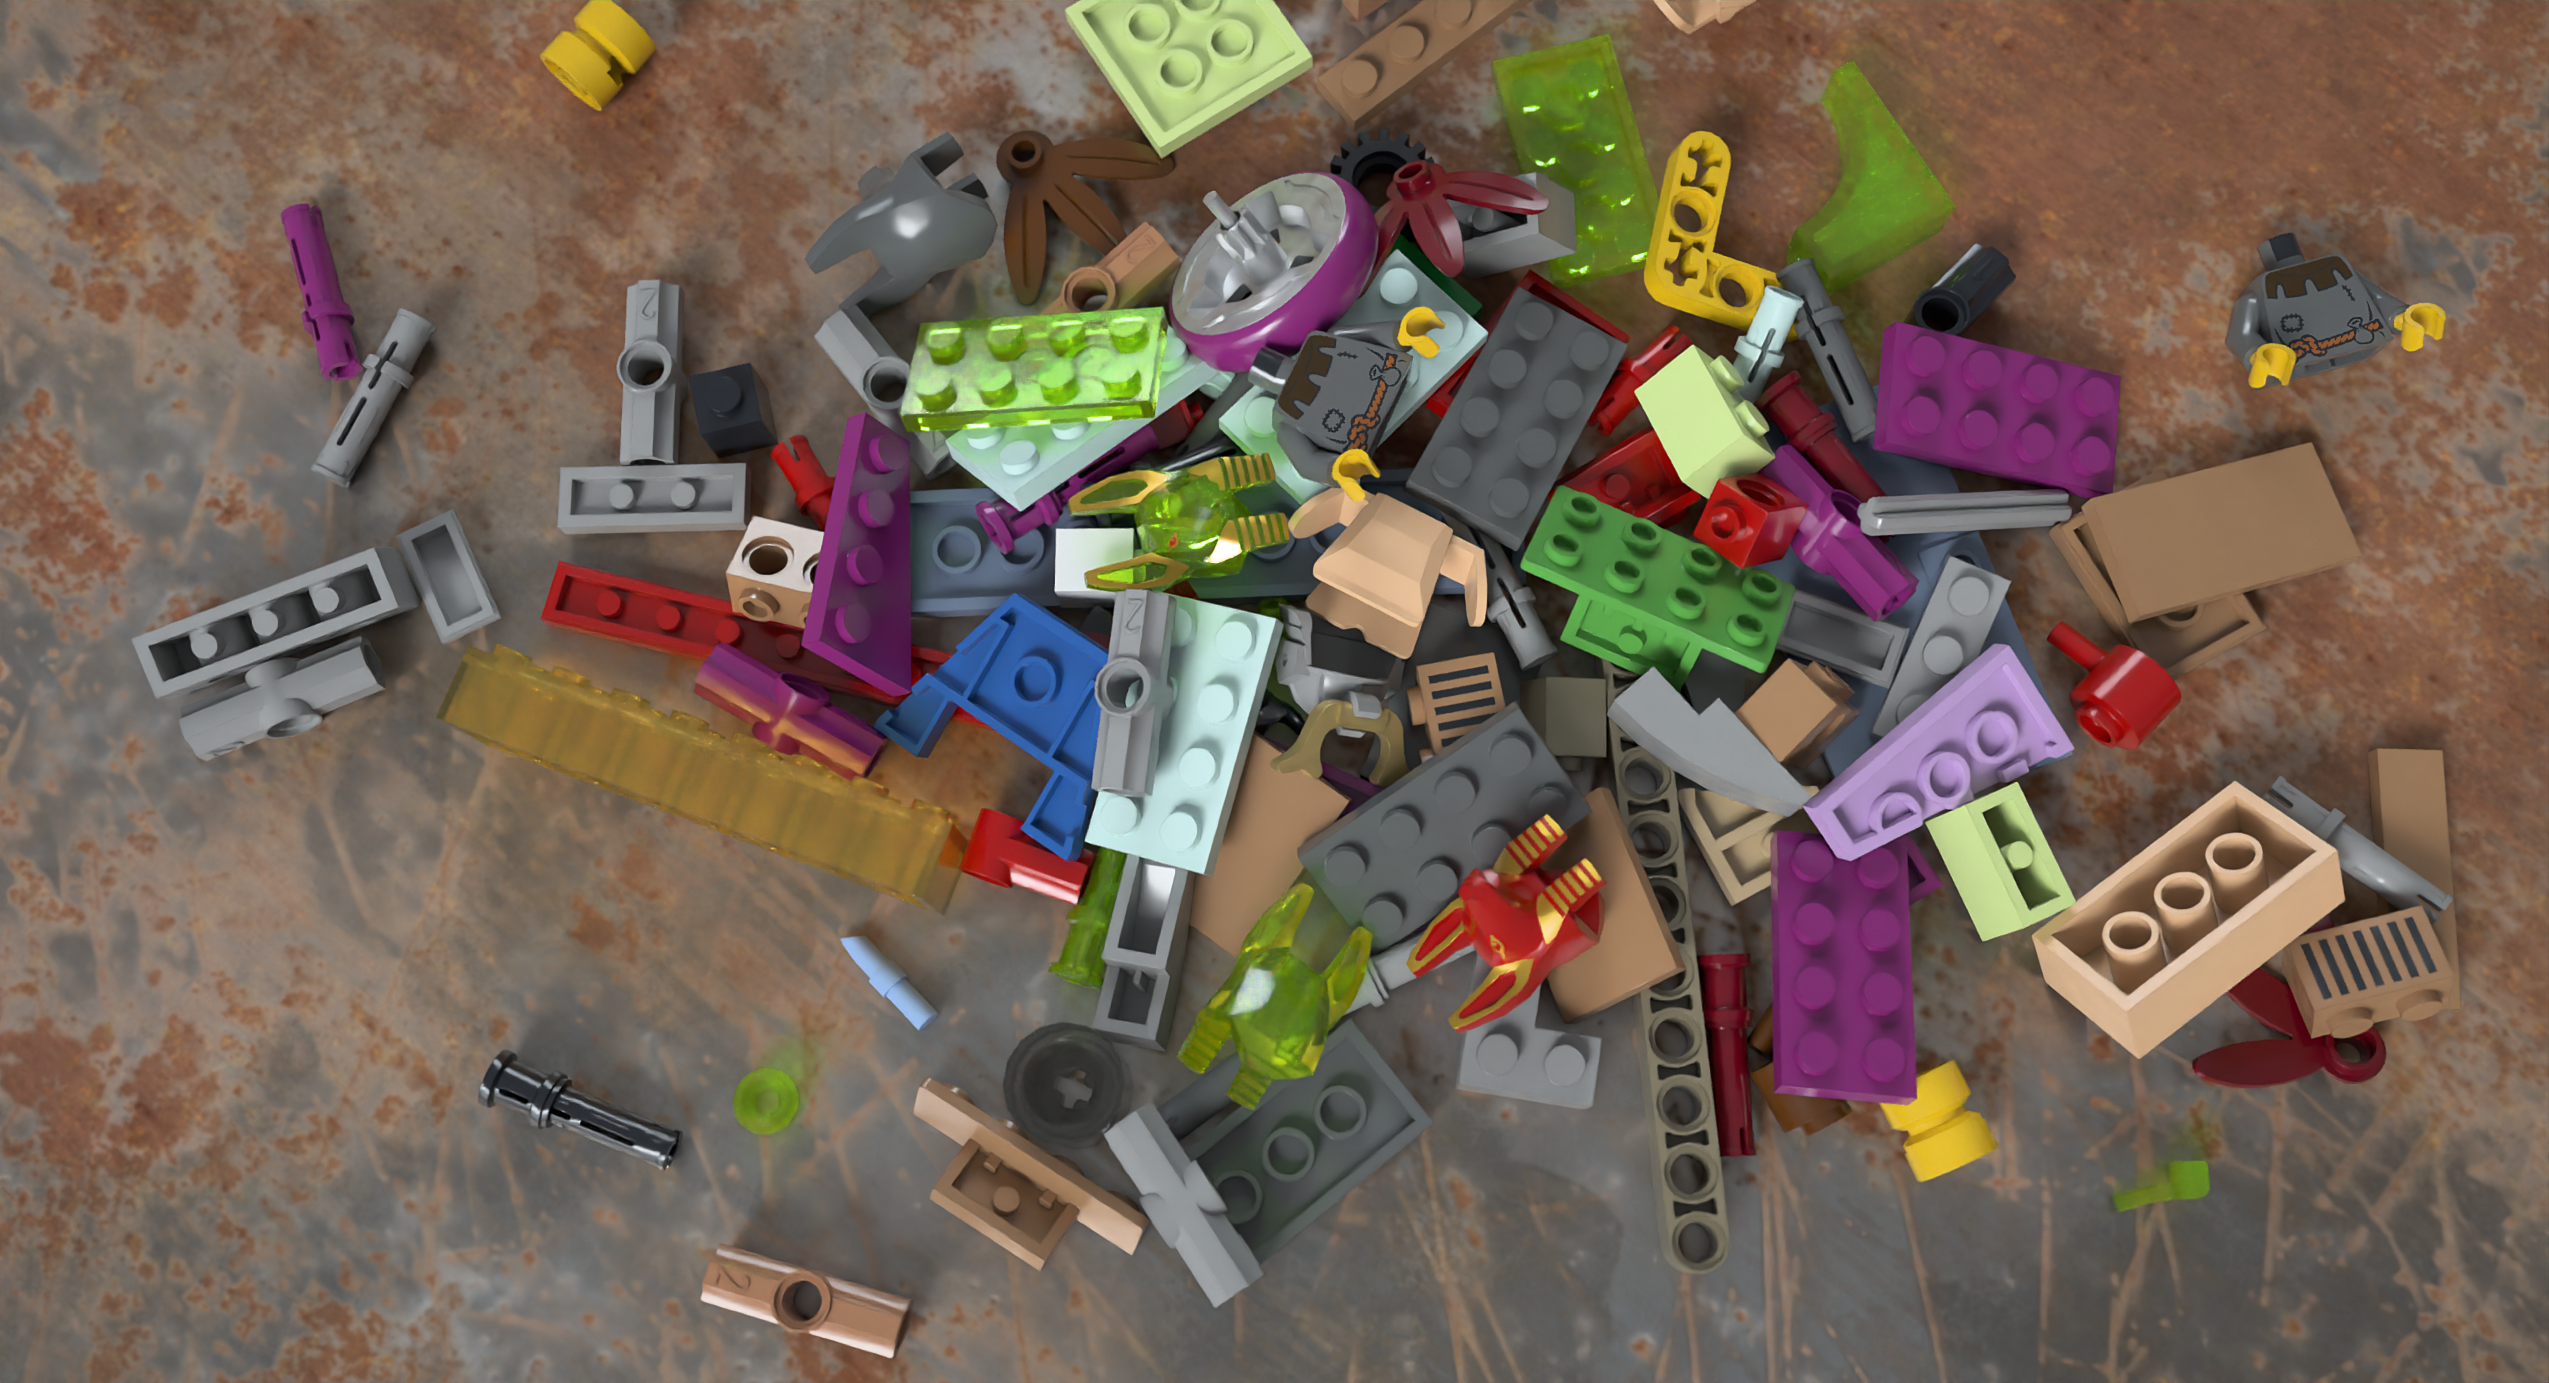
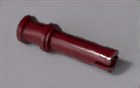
(1814, 437)
(1726, 1025)

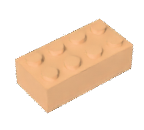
(2189, 918)

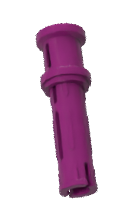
(1049, 507)

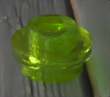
(747, 1095)

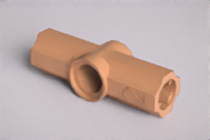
(1122, 275)
(767, 1290)

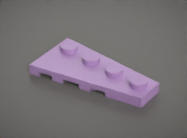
(1958, 742)

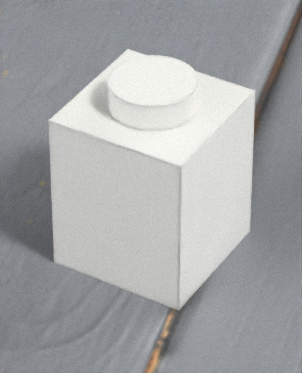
(1085, 550)

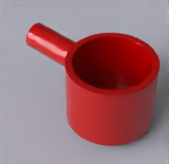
(2121, 694)

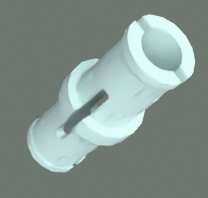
(1762, 345)

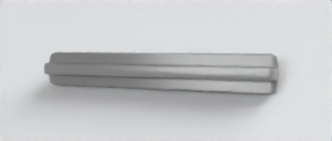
(1963, 511)

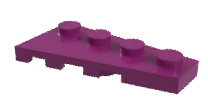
(864, 565)

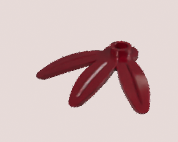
(1421, 194)
(2283, 1060)

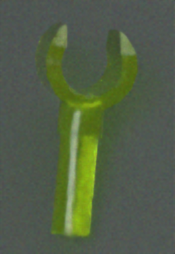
(2187, 1182)

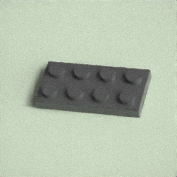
(1516, 419)
(1422, 836)
(1309, 1141)

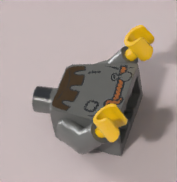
(2317, 317)
(1342, 394)

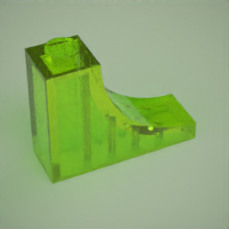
(1882, 195)

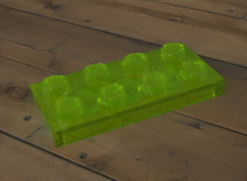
(1578, 128)
(1035, 370)

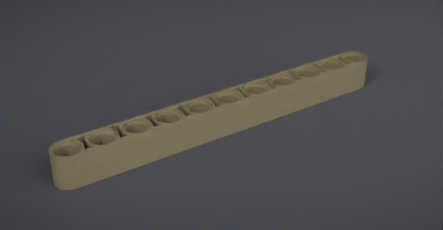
(1678, 1006)

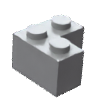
(1526, 1061)

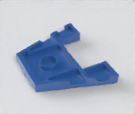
(1033, 686)

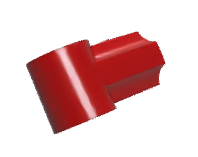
(1010, 857)

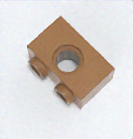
(1799, 712)

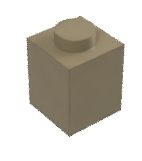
(1568, 717)

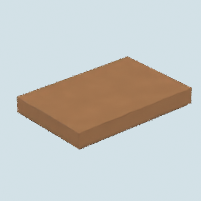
(2174, 639)
(1260, 845)
(1635, 939)

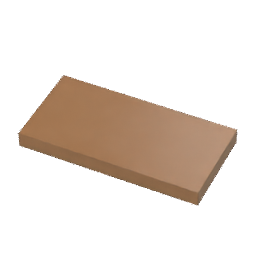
(2220, 531)

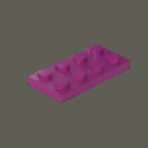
(1996, 411)
(1841, 972)

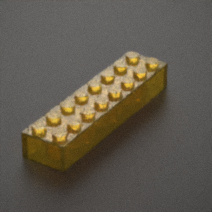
(706, 779)

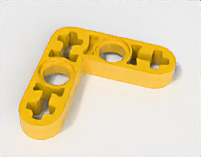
(1700, 265)

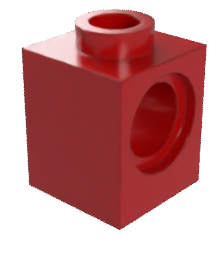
(1750, 519)

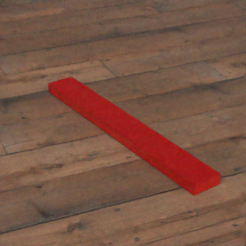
(696, 623)

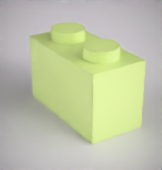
(1705, 420)
(2001, 862)

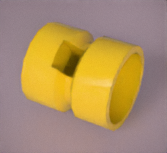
(598, 52)
(1939, 1125)

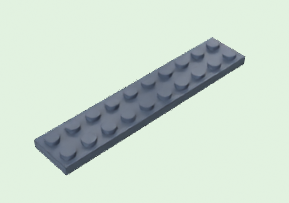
(965, 574)

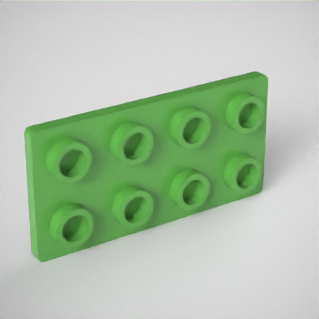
(1652, 592)

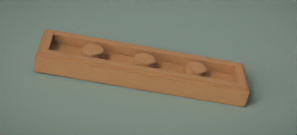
(2414, 829)

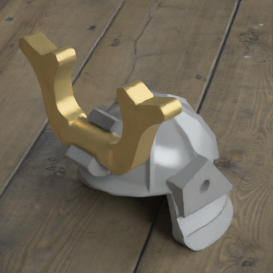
(1340, 687)

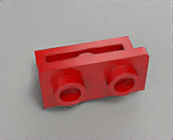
(1636, 480)

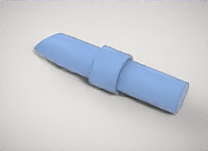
(890, 981)

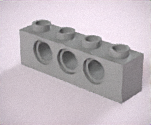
(276, 621)

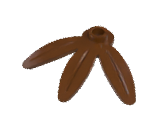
(1051, 180)

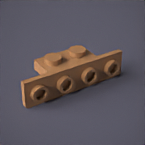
(1016, 1188)

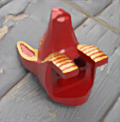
(1517, 922)

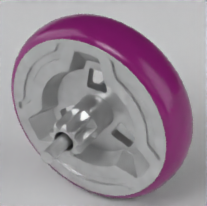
(1318, 224)

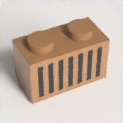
(1454, 699)
(2368, 973)

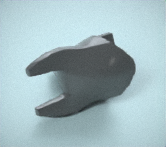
(909, 226)

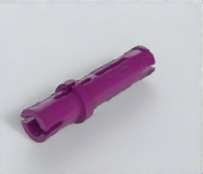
(326, 312)

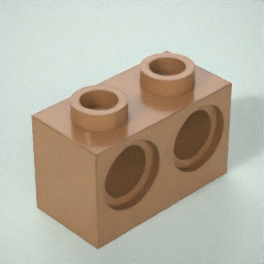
(774, 571)

